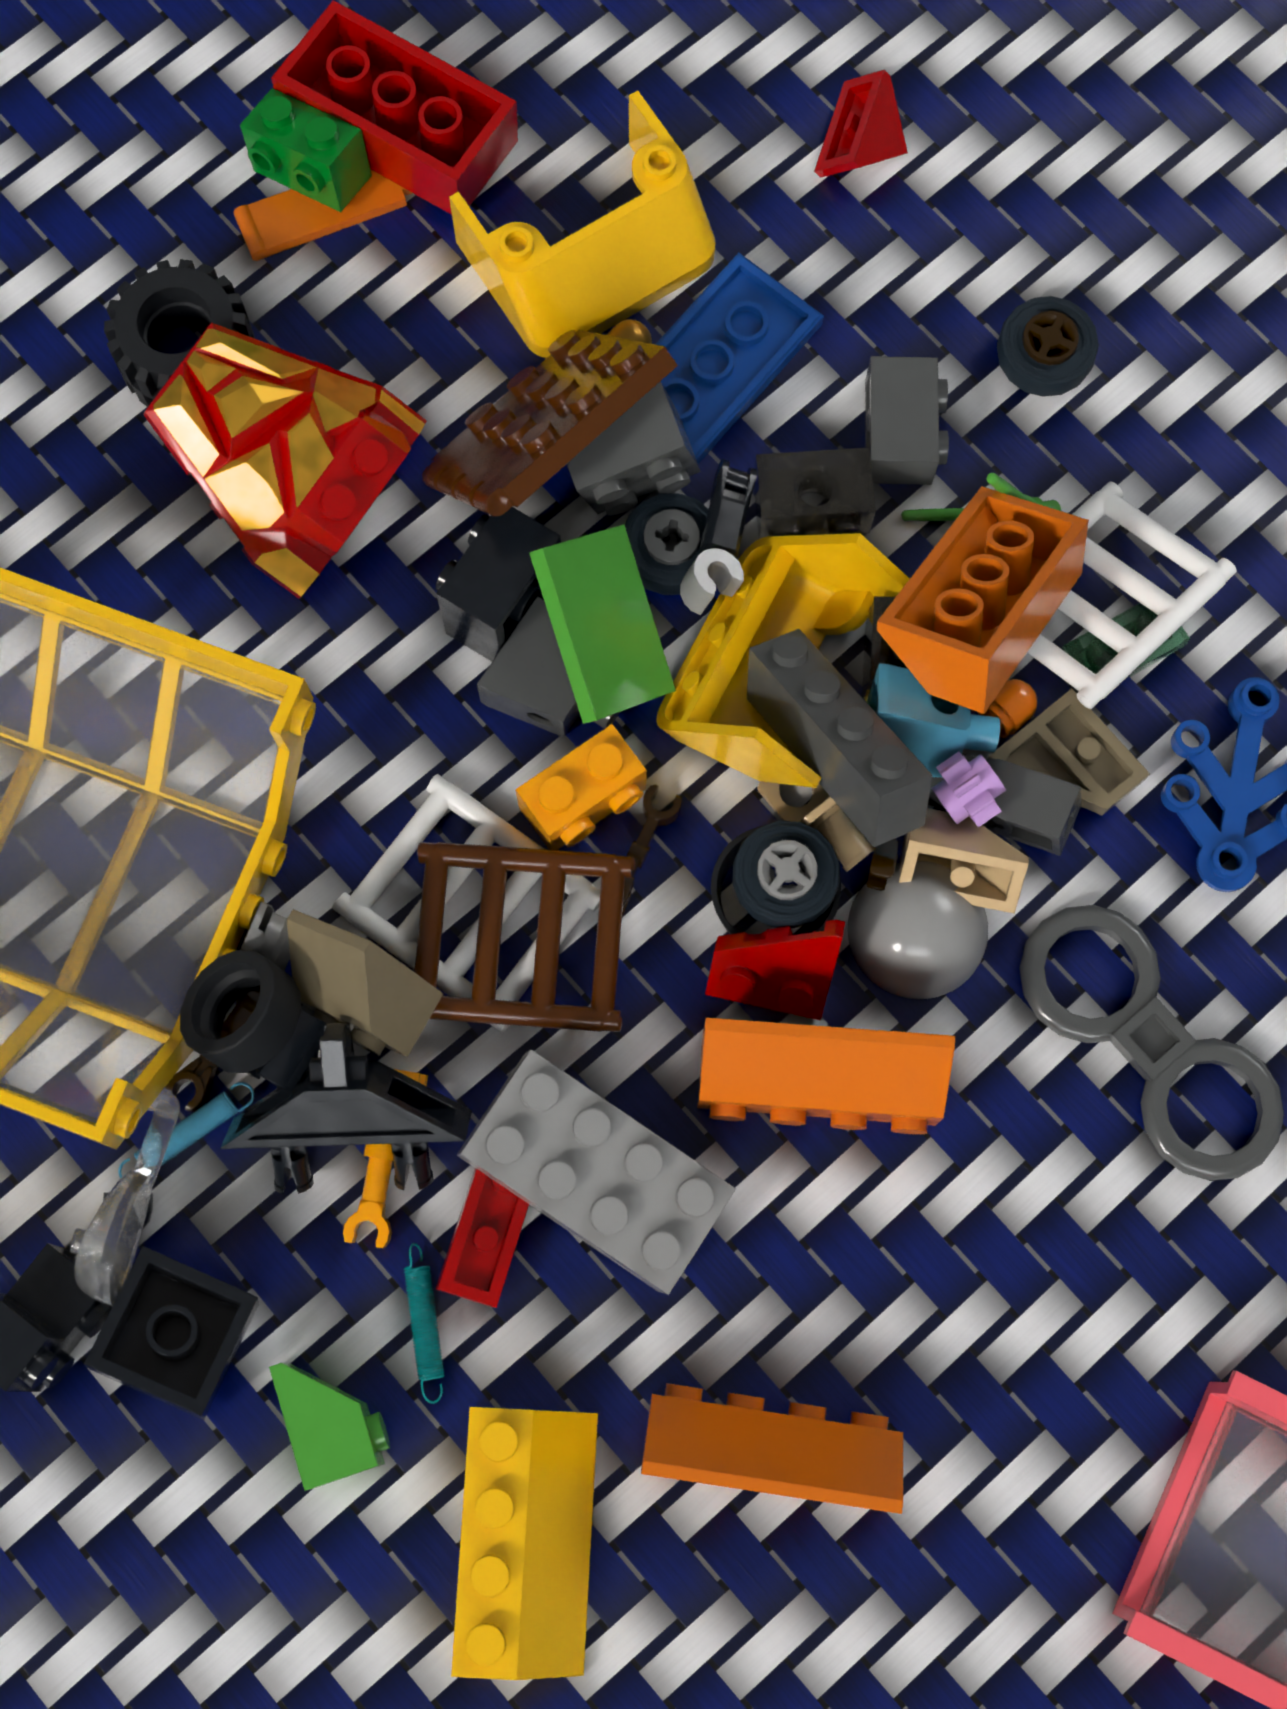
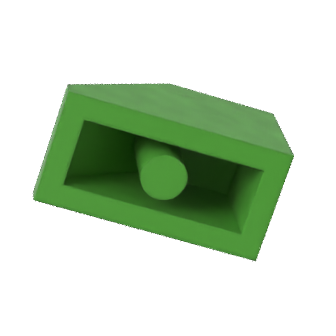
(327, 1427)

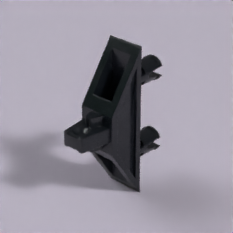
(348, 1103)

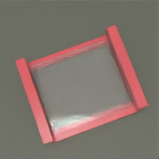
(1216, 1548)

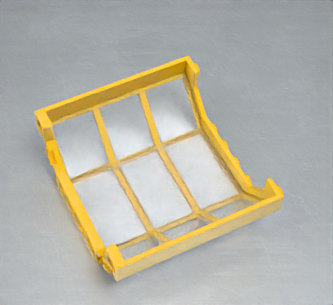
(133, 843)

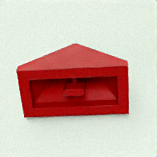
(863, 126)

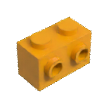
(582, 789)

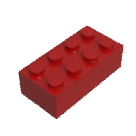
(416, 113)

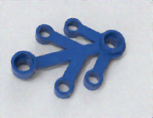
(1233, 792)

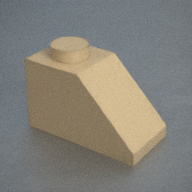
(980, 862)

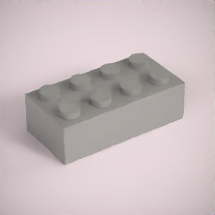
(596, 1172)

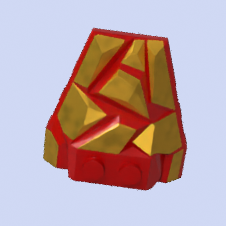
(281, 447)

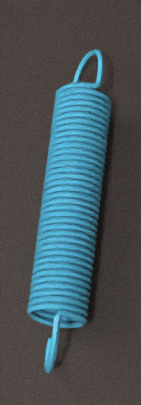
(199, 1124)

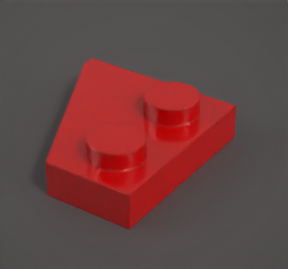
(777, 968)

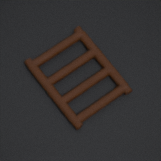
(554, 868)

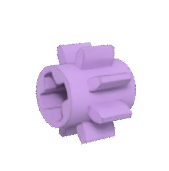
(968, 789)

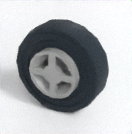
(798, 856)

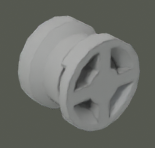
(268, 936)

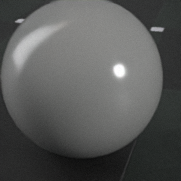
(917, 934)

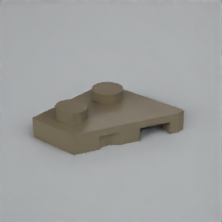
(1078, 749)

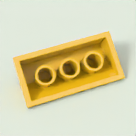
(525, 1544)

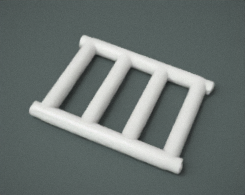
(1171, 612)
(489, 829)

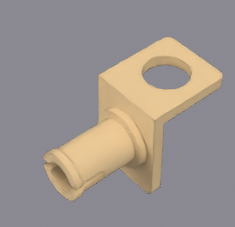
(827, 818)

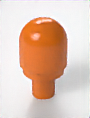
(1013, 706)

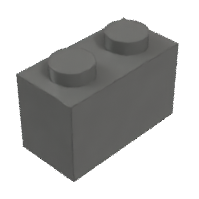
(903, 419)

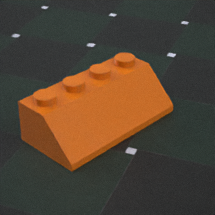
(984, 596)
(824, 1074)
(773, 1451)

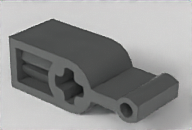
(1033, 807)

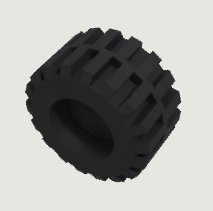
(159, 304)

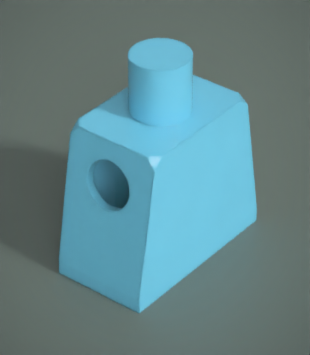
(927, 724)

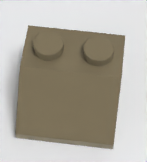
(359, 985)

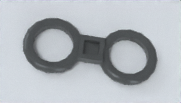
(1152, 1042)

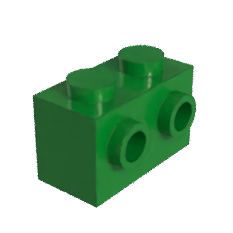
(306, 149)

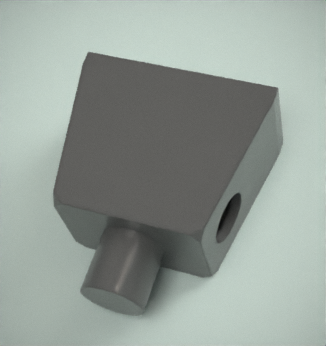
(531, 678)

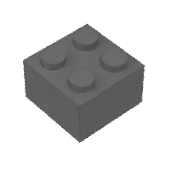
(635, 456)

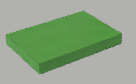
(602, 623)

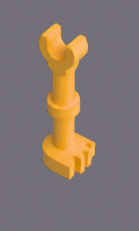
(375, 1187)

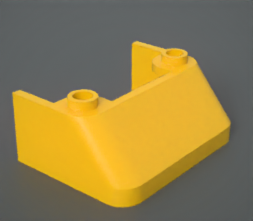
(609, 264)
(788, 585)

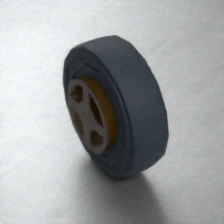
(1053, 326)

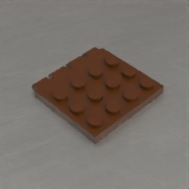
(545, 419)

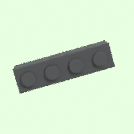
(838, 737)

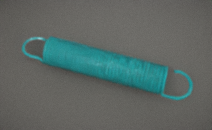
(424, 1323)

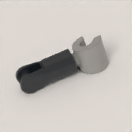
(720, 541)

